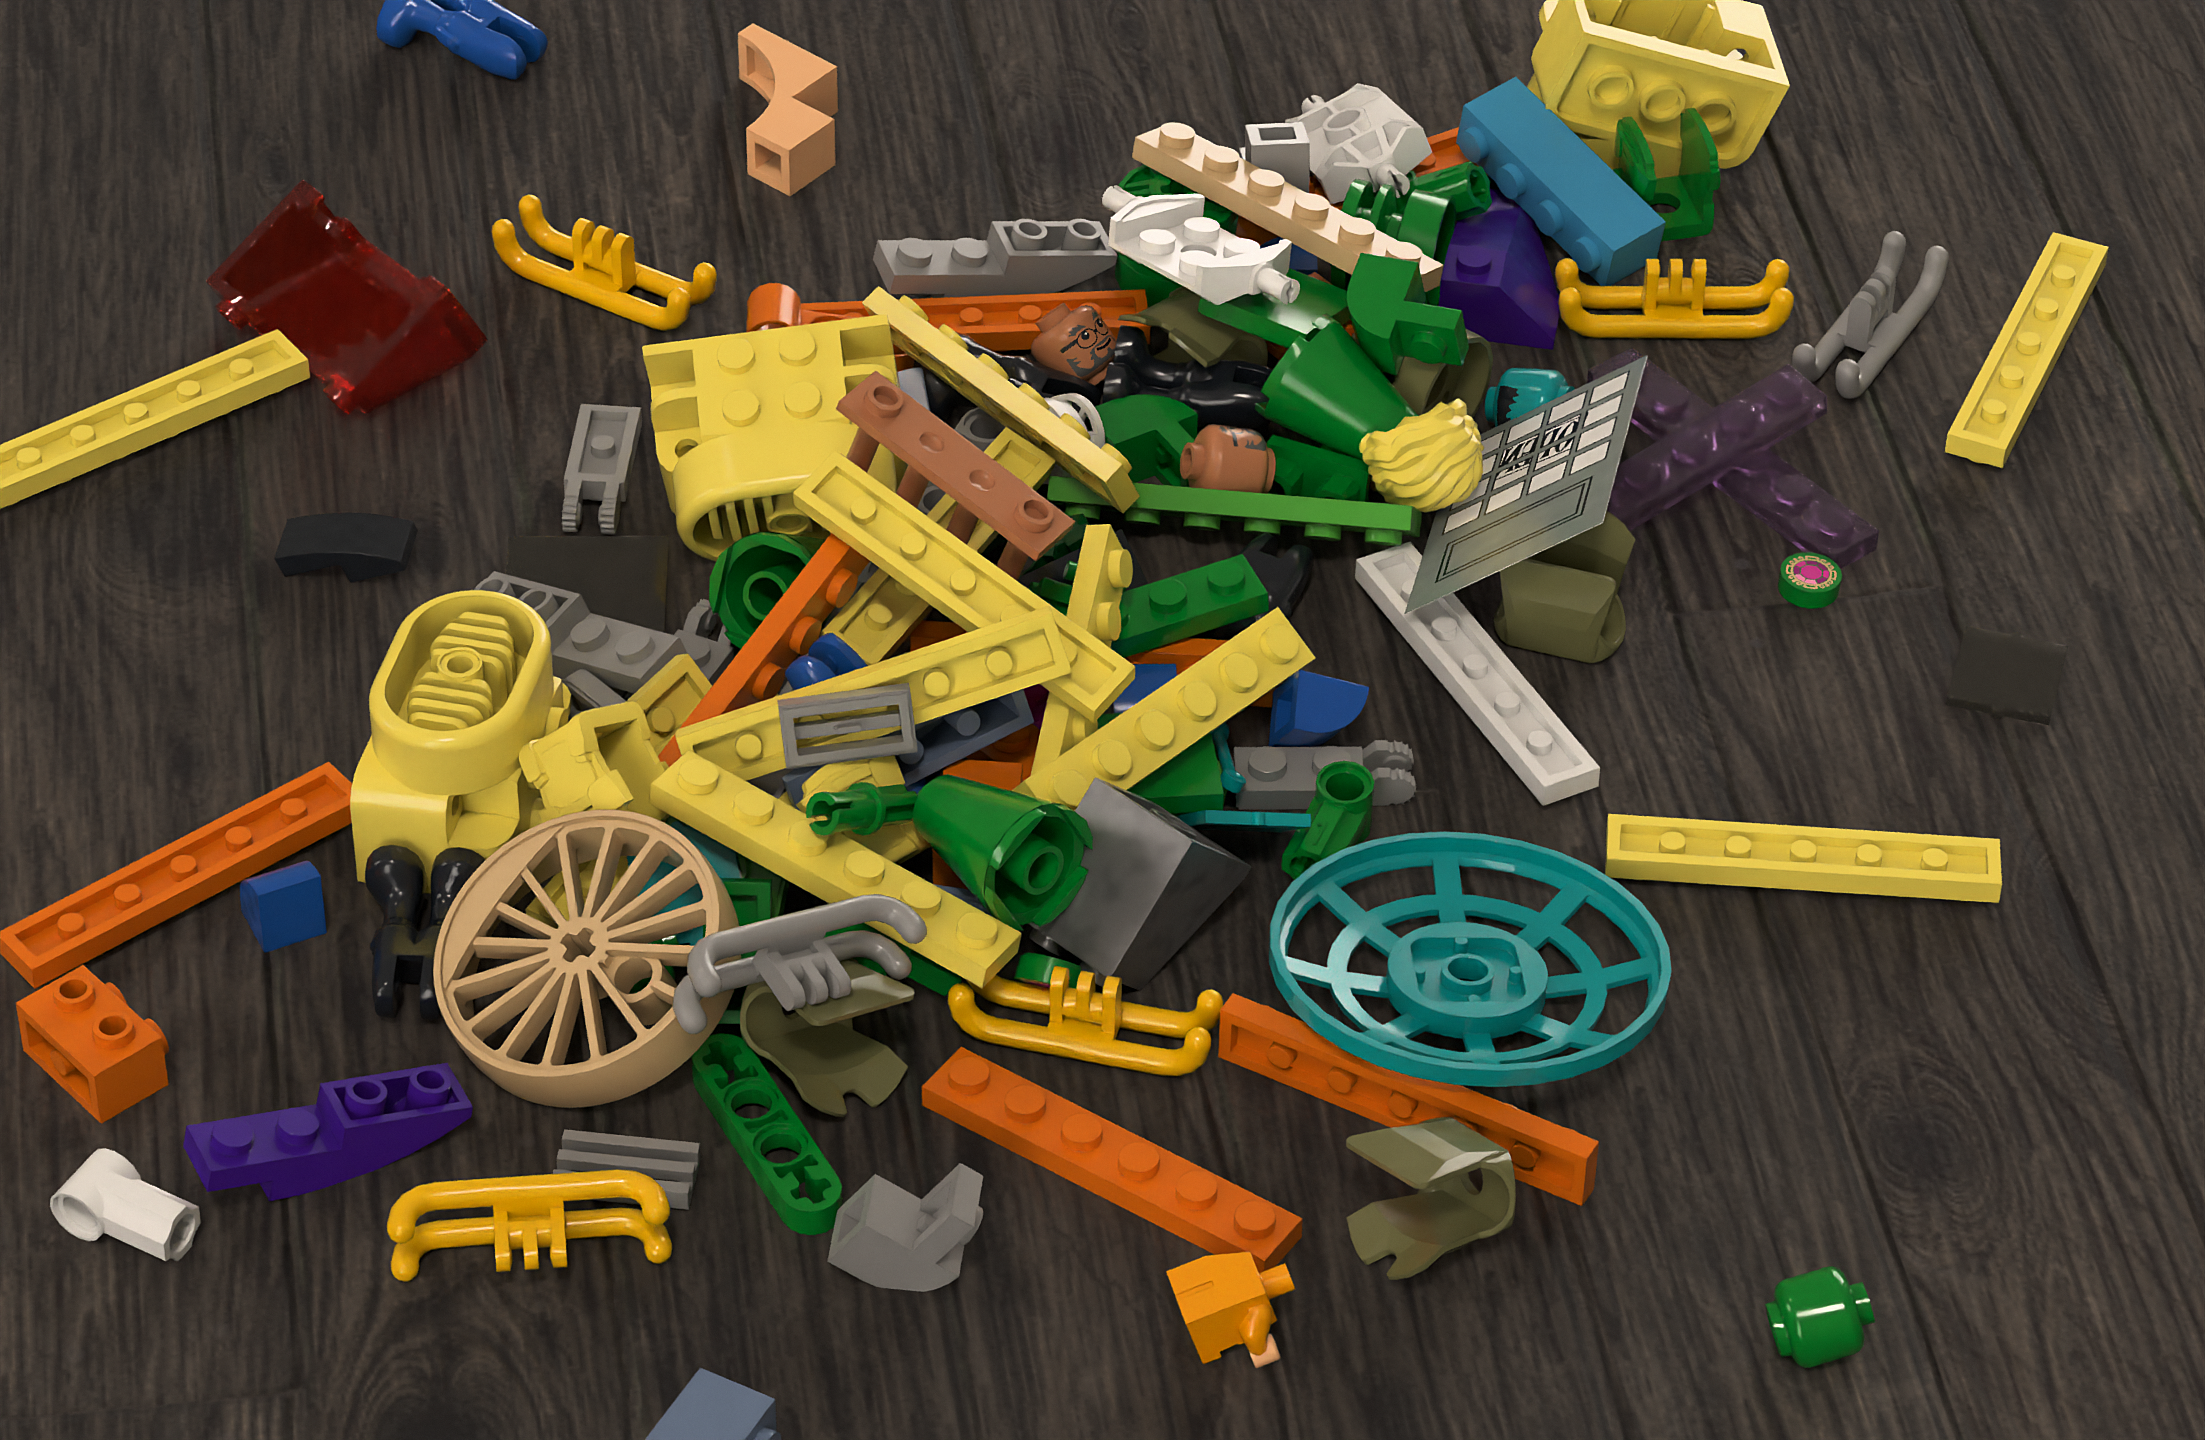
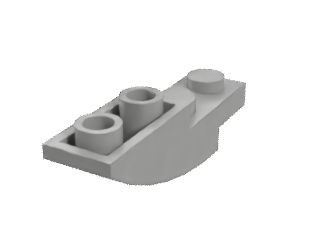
(1013, 260)
(610, 649)

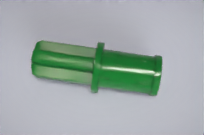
(861, 808)

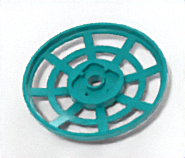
(1504, 967)

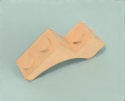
(796, 132)

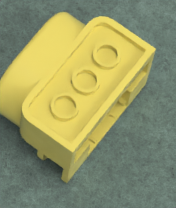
(1653, 64)
(754, 418)
(447, 729)

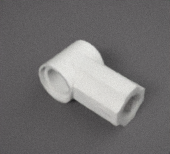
(113, 1200)

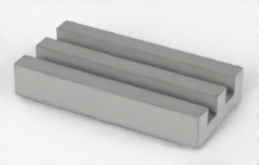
(841, 702)
(648, 1156)

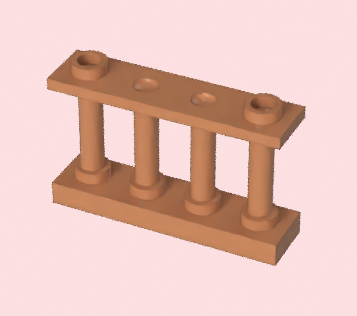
(956, 467)

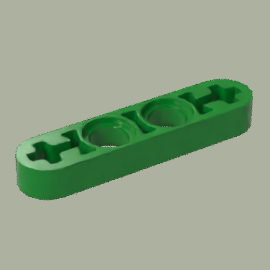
(773, 1130)

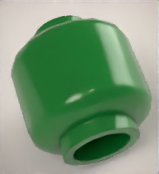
(1819, 1317)

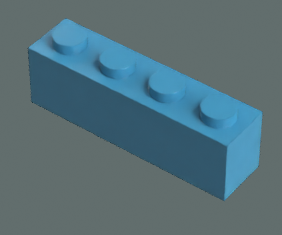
(1560, 182)

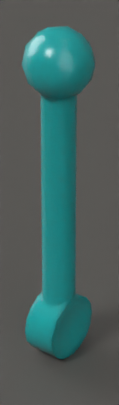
(1230, 777)

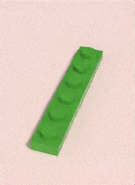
(1259, 511)

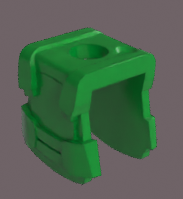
(1689, 191)

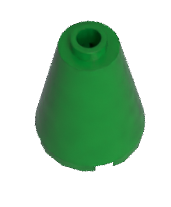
(1331, 391)
(754, 577)
(1005, 847)

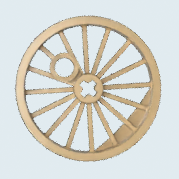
(586, 958)

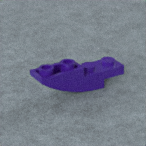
(344, 1135)

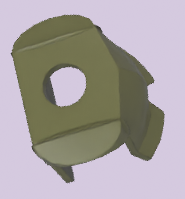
(1196, 334)
(1568, 595)
(819, 1042)
(1447, 1207)

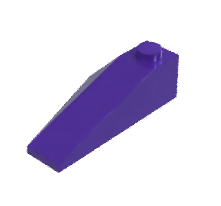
(1501, 277)

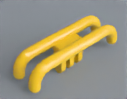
(601, 270)
(1674, 304)
(1087, 1022)
(528, 1217)

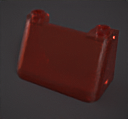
(343, 304)

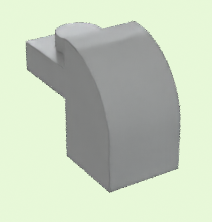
(1279, 149)
(907, 1240)

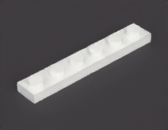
(1480, 679)

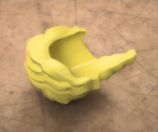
(1426, 458)

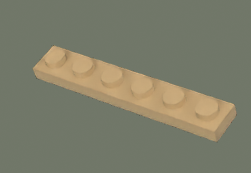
(1271, 202)

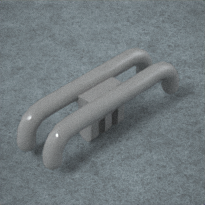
(1871, 324)
(796, 955)

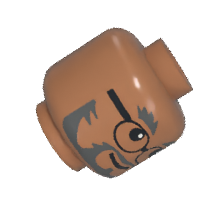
(1075, 343)
(1228, 460)

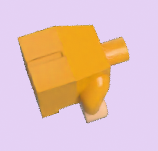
(1230, 1304)

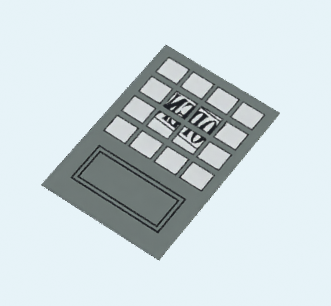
(1538, 486)

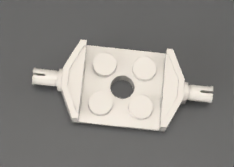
(1361, 139)
(1194, 250)

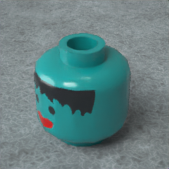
(1523, 391)

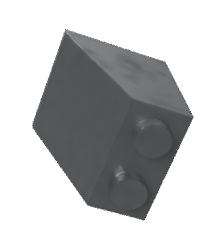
(1143, 889)

